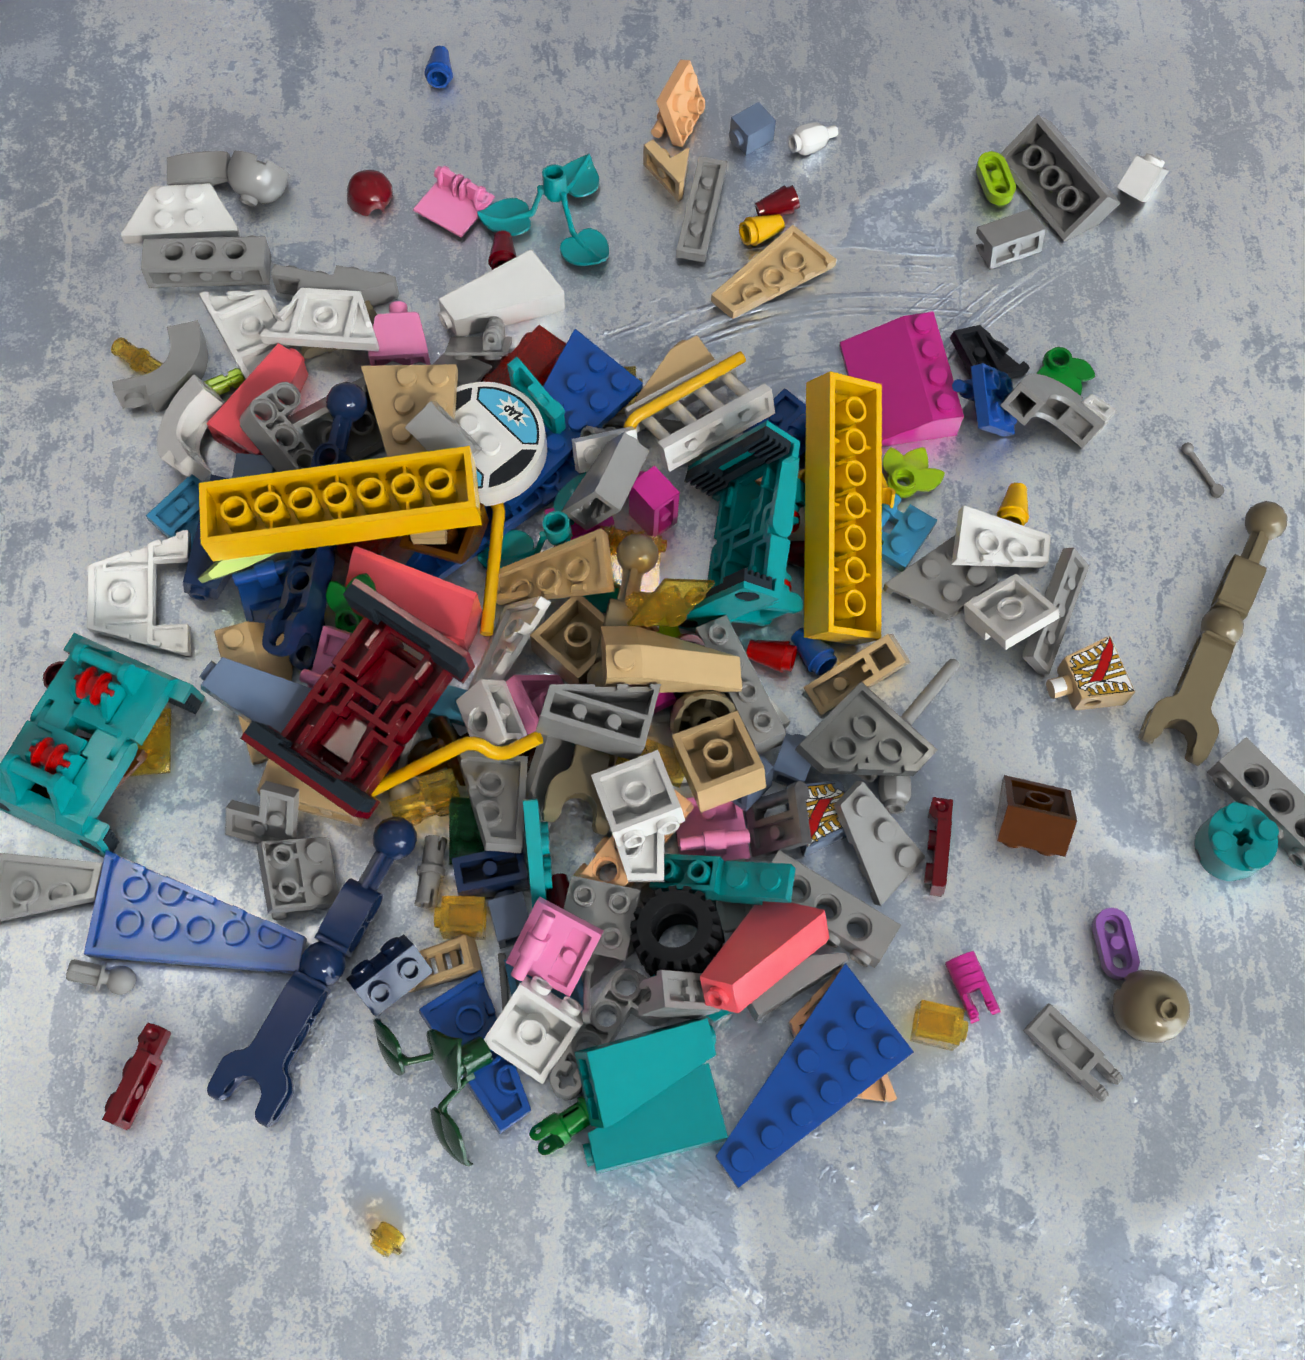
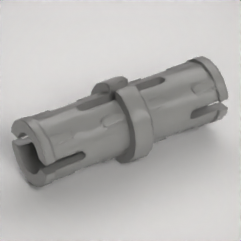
(430, 872)

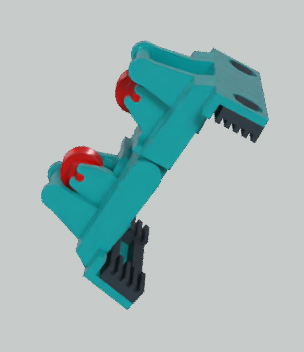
(750, 527)
(50, 751)

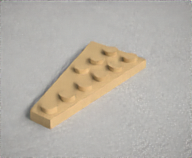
(397, 397)

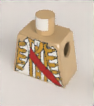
(1092, 678)

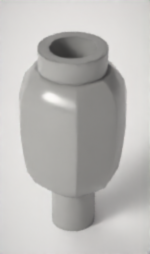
(894, 792)

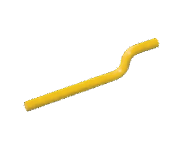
(684, 389)
(493, 569)
(453, 749)

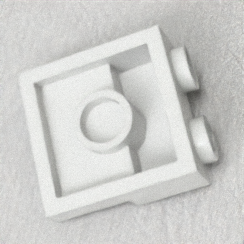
(1009, 612)
(638, 799)
(535, 1028)

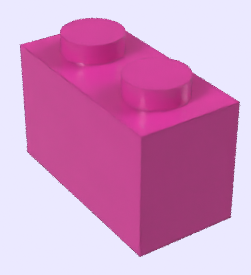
(653, 502)

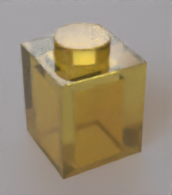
(461, 916)
(938, 1025)

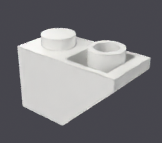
(1143, 176)

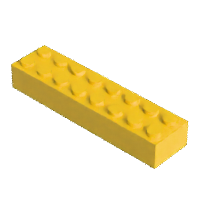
(339, 503)
(843, 509)

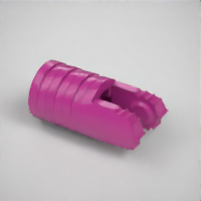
(968, 978)

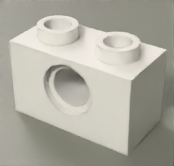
(491, 713)

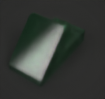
(463, 829)

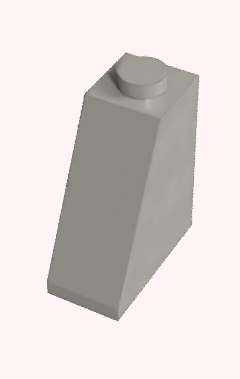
(607, 482)

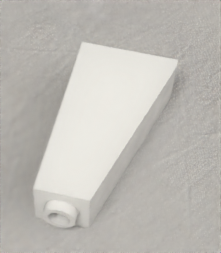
(512, 292)

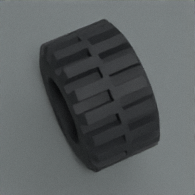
(672, 909)

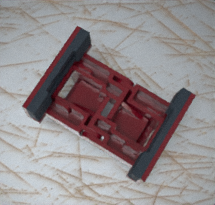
(370, 667)

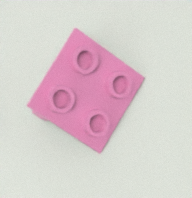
(453, 201)

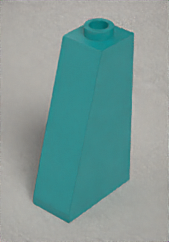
(637, 1068)
(670, 1123)

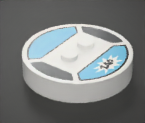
(510, 438)

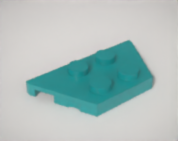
(537, 846)

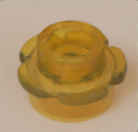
(387, 1239)

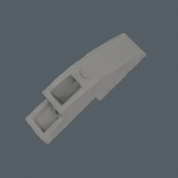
(375, 287)

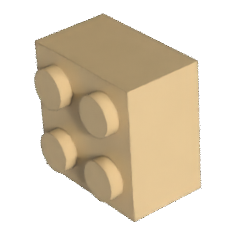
(570, 639)
(719, 761)

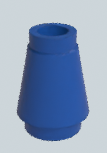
(438, 69)
(814, 653)

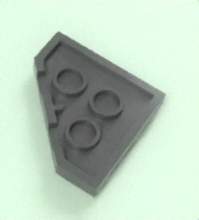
(865, 739)

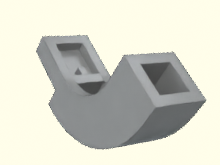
(186, 358)
(1055, 403)

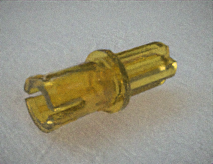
(137, 357)

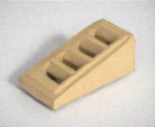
(452, 947)

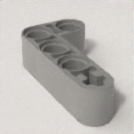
(277, 426)
(609, 1000)

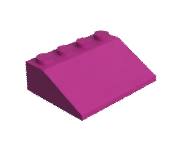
(914, 378)

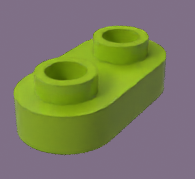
(998, 184)

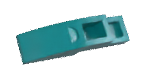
(728, 880)

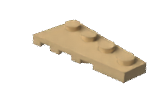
(775, 270)
(560, 572)

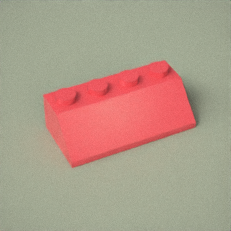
(432, 600)

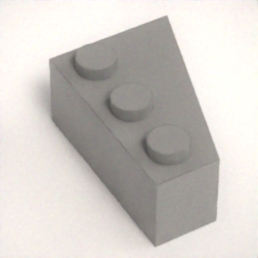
(600, 717)

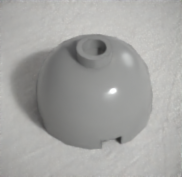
(256, 180)

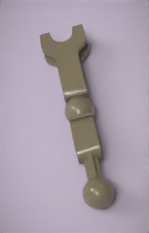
(636, 556)
(1220, 630)

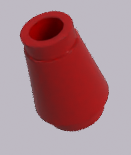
(773, 654)

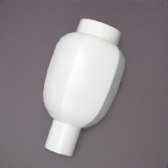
(810, 138)

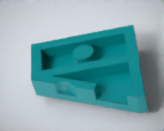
(549, 408)

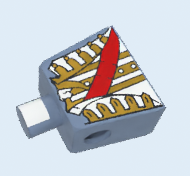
(822, 816)

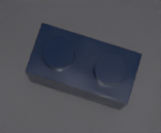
(490, 873)

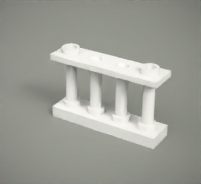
(714, 427)

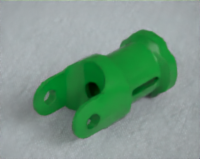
(561, 1127)

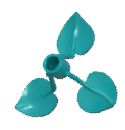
(576, 178)
(557, 529)

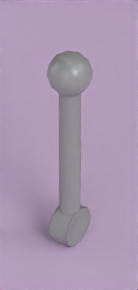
(1216, 489)
(503, 979)
(586, 1012)

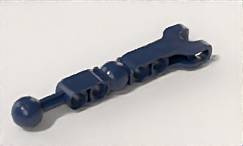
(311, 569)
(306, 992)

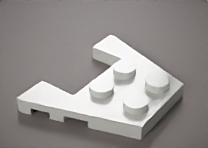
(124, 596)

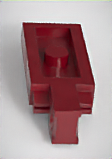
(939, 842)
(137, 1077)

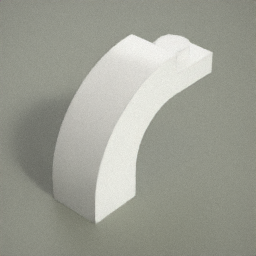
(184, 426)

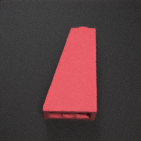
(277, 367)
(762, 952)

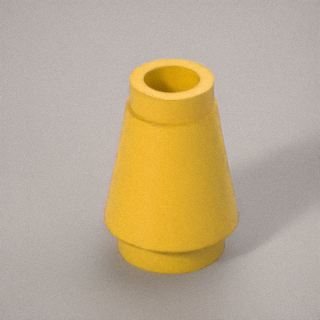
(760, 228)
(1015, 504)

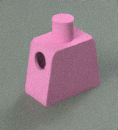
(399, 337)

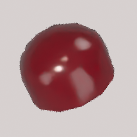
(368, 192)

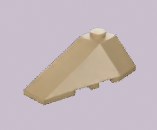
(244, 645)
(648, 657)

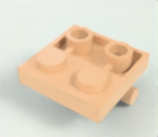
(679, 105)

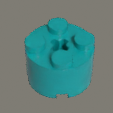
(1236, 842)

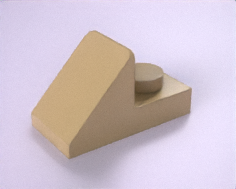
(667, 170)

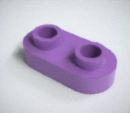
(1116, 944)

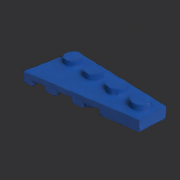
(469, 1013)

